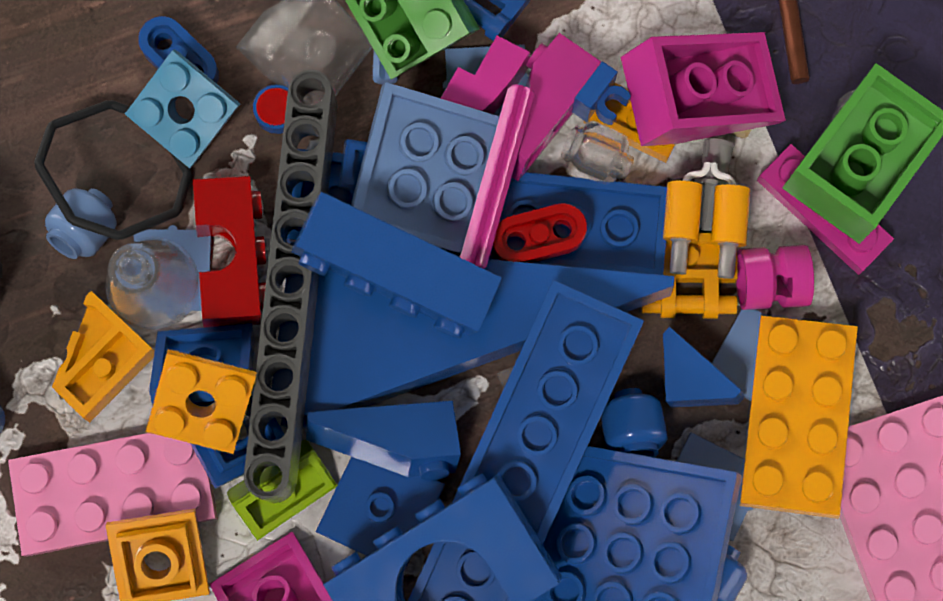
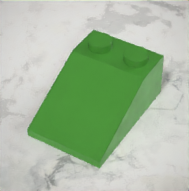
(867, 154)

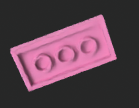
(74, 491)

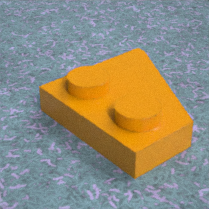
(99, 360)

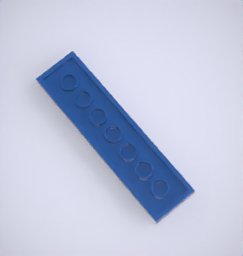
(620, 217)
(539, 428)

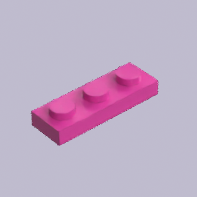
(855, 255)

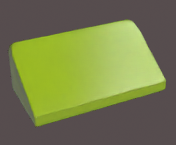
(262, 516)

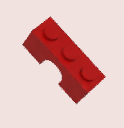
(228, 211)

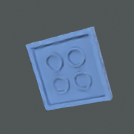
(424, 165)

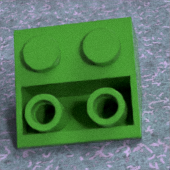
(412, 30)

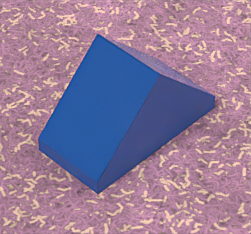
(692, 378)

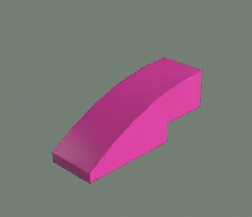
(487, 89)

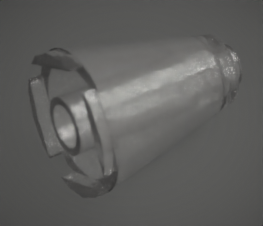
(152, 283)

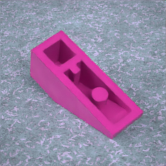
(556, 79)

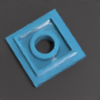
(157, 115)

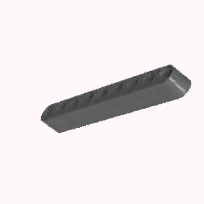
(300, 307)

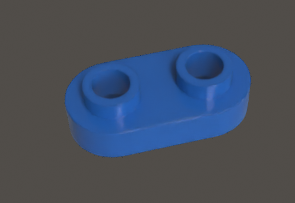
(168, 28)

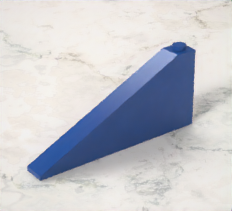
(375, 353)

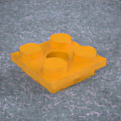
(208, 426)
(168, 533)

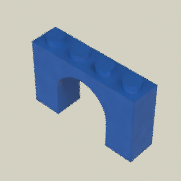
(481, 519)

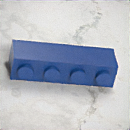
(396, 266)

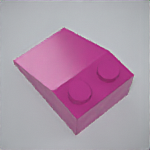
(701, 86)
(273, 574)

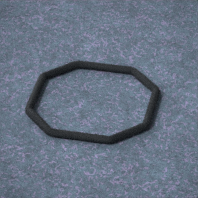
(62, 203)

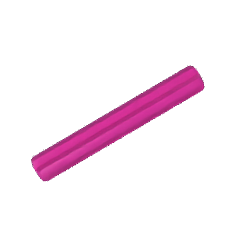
(497, 175)

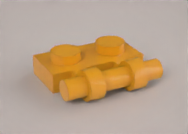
(701, 268)

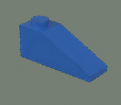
(399, 438)

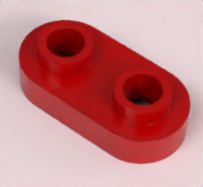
(537, 232)

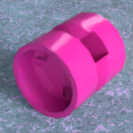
(758, 279)

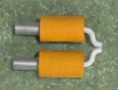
(728, 219)

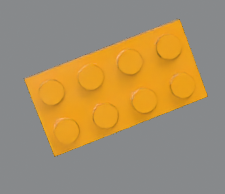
(799, 417)

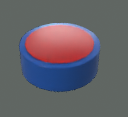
(270, 108)

